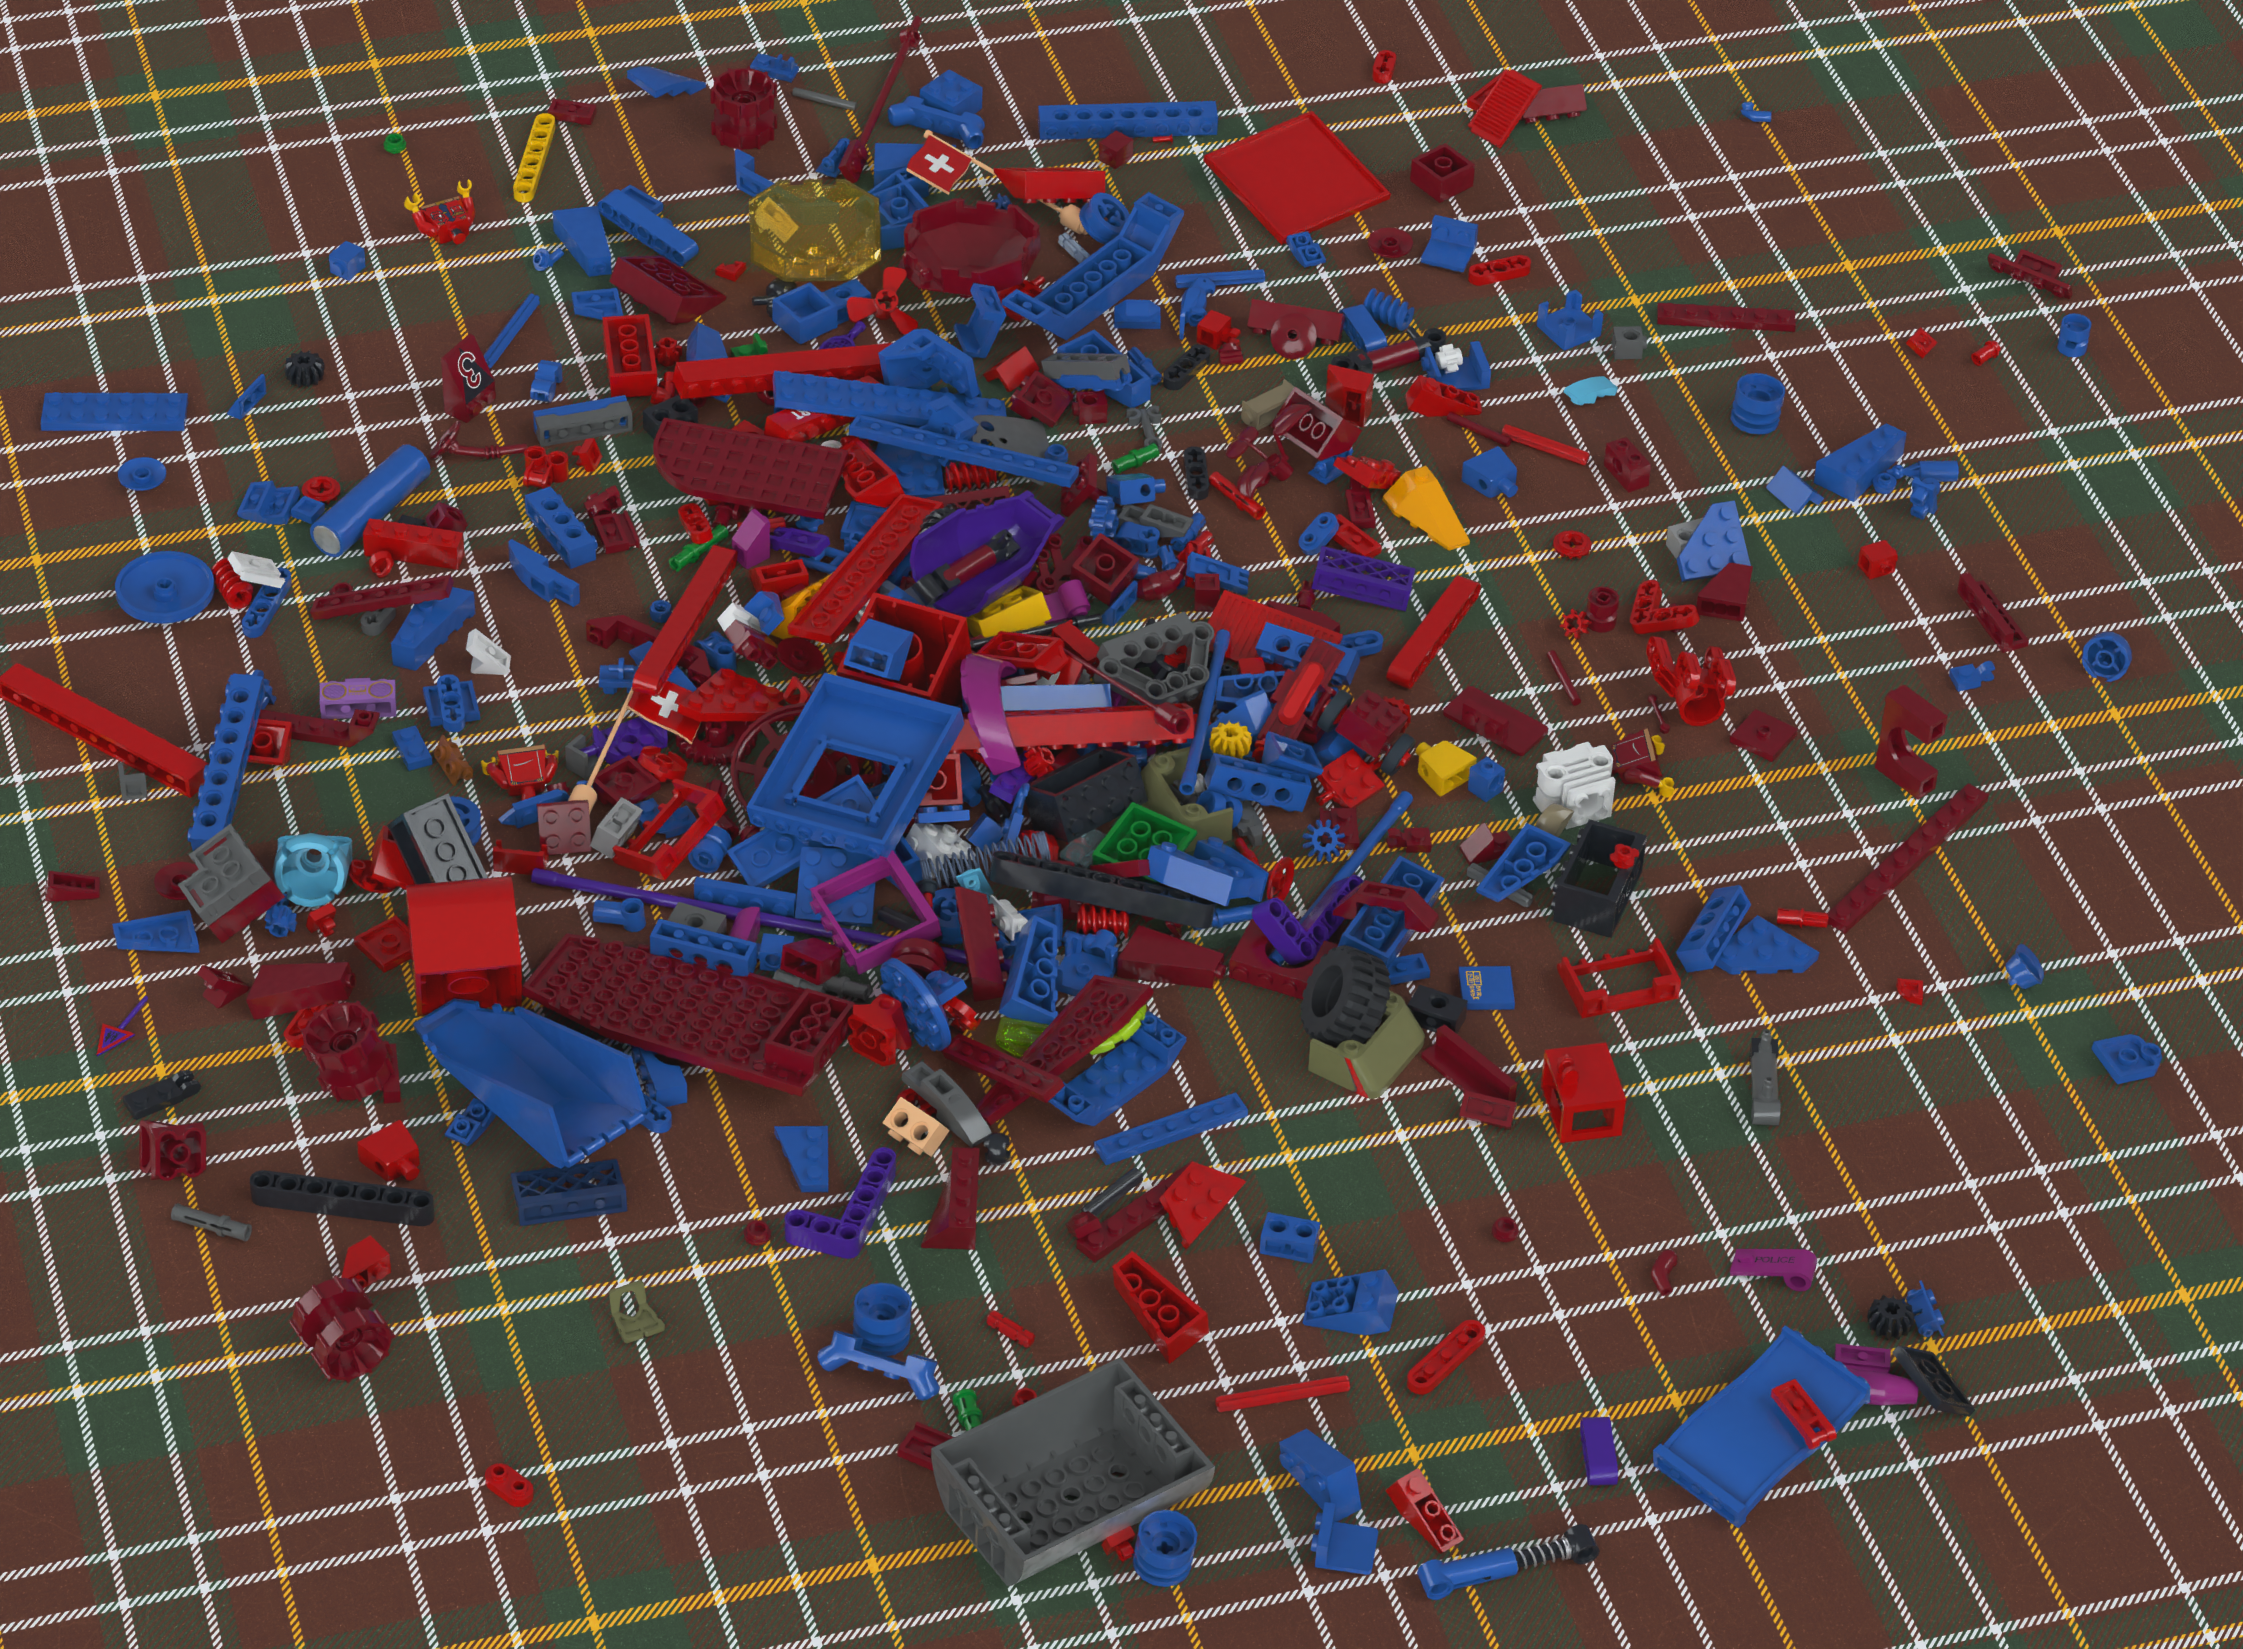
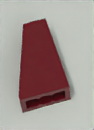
(1169, 960)
(298, 987)

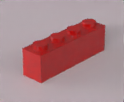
(414, 543)

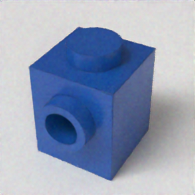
(347, 260)

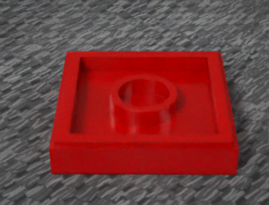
(386, 944)

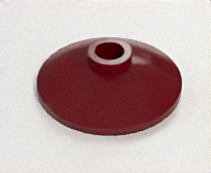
(1390, 242)
(1299, 346)
(800, 656)
(171, 875)

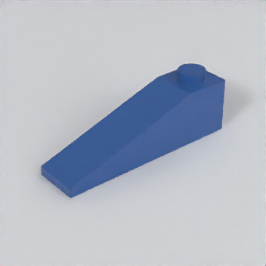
(1250, 712)
(1524, 860)

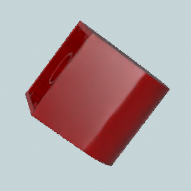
(934, 653)
(464, 943)

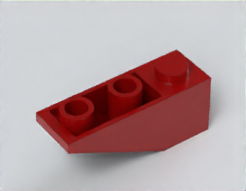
(1438, 399)
(1424, 1511)

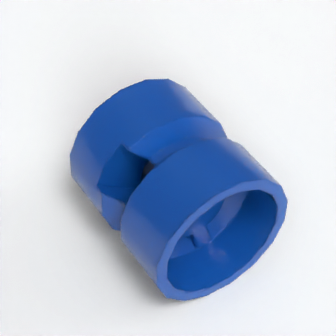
(2074, 335)
(1215, 801)
(710, 850)

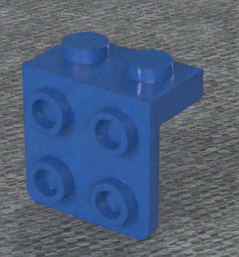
(1343, 1545)

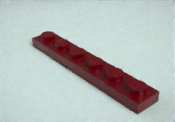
(1726, 317)
(382, 597)
(1003, 1068)
(1127, 1221)

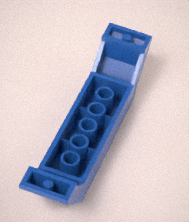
(1106, 274)

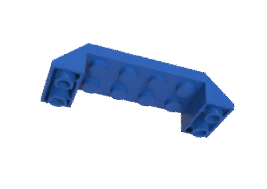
(1121, 1073)

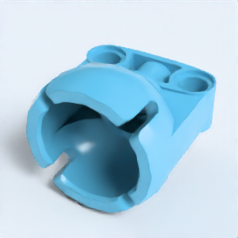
(308, 877)

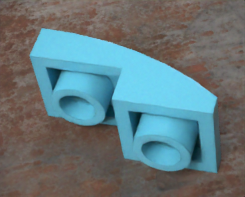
(1588, 389)

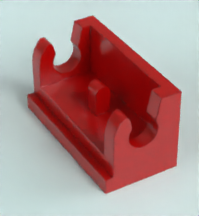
(518, 860)

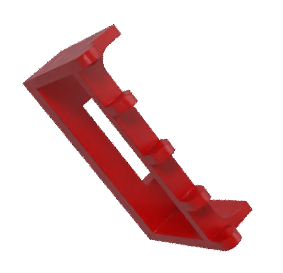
(667, 858)
(1598, 1002)

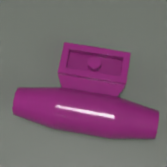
(1874, 1367)

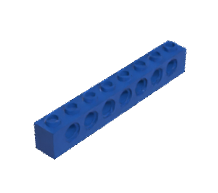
(1128, 118)
(240, 735)

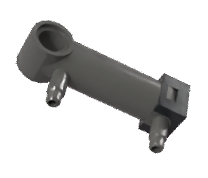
(1764, 1078)

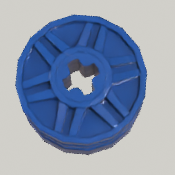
(1757, 403)
(883, 1318)
(1164, 1548)

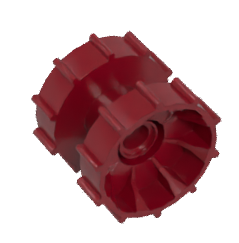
(743, 108)
(348, 1051)
(341, 1329)

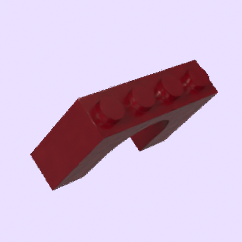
(1894, 755)
(1251, 964)

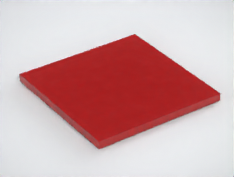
(1296, 177)

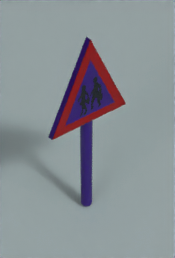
(113, 1036)

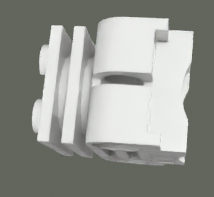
(1577, 781)

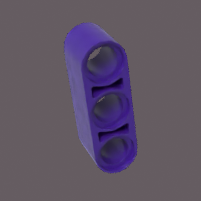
(1598, 1451)

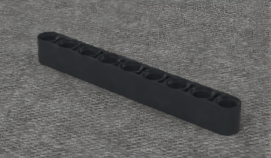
(1101, 889)

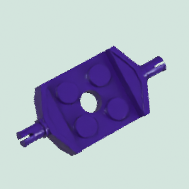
(636, 731)

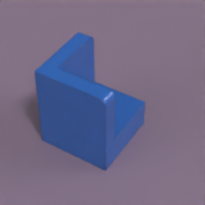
(985, 832)

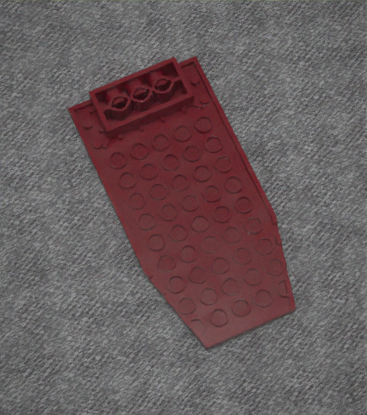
(694, 1013)

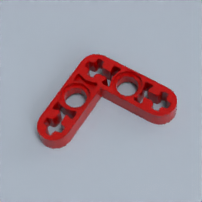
(1678, 616)

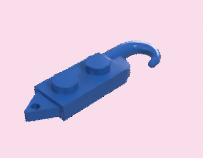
(1012, 825)

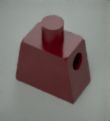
(811, 960)

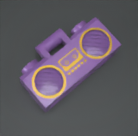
(341, 699)

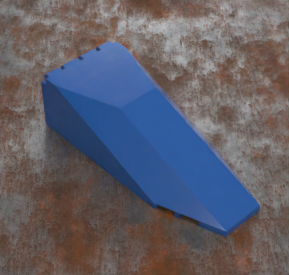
(537, 1076)

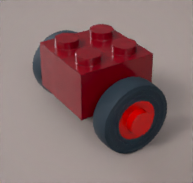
(1371, 726)

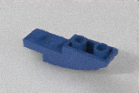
(539, 578)

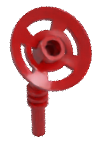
(1276, 878)

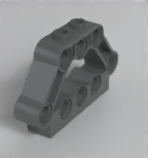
(1156, 636)

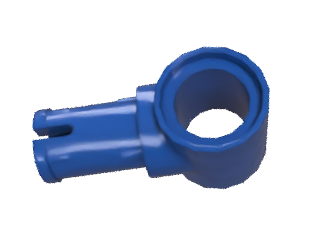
(1095, 943)

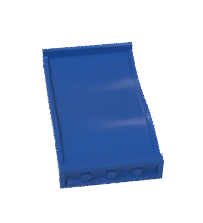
(1744, 1441)

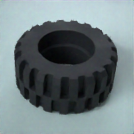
(1345, 996)

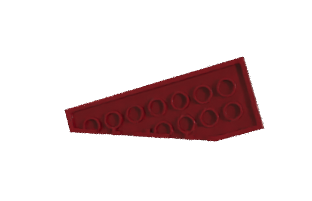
(1083, 1025)

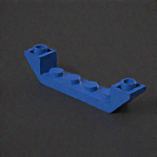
(746, 177)

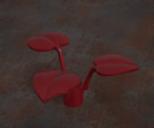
(1275, 464)

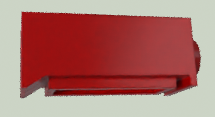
(1077, 643)

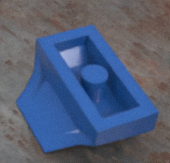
(1137, 315)

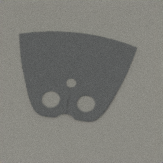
(1021, 435)

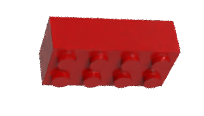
(629, 355)

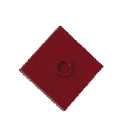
(1763, 735)

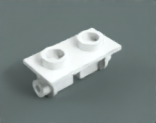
(1007, 917)

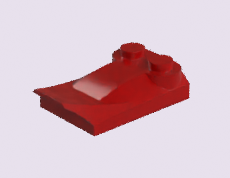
(1027, 651)

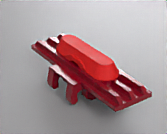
(1298, 688)

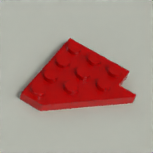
(731, 698)

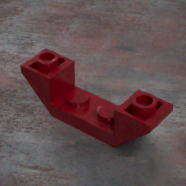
(1417, 912)

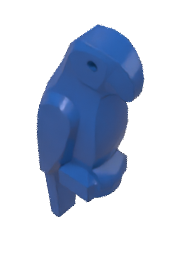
(1194, 303)

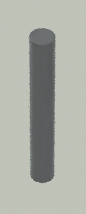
(826, 99)

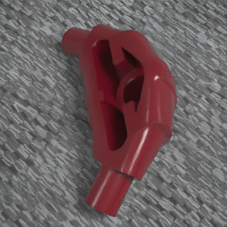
(1160, 584)

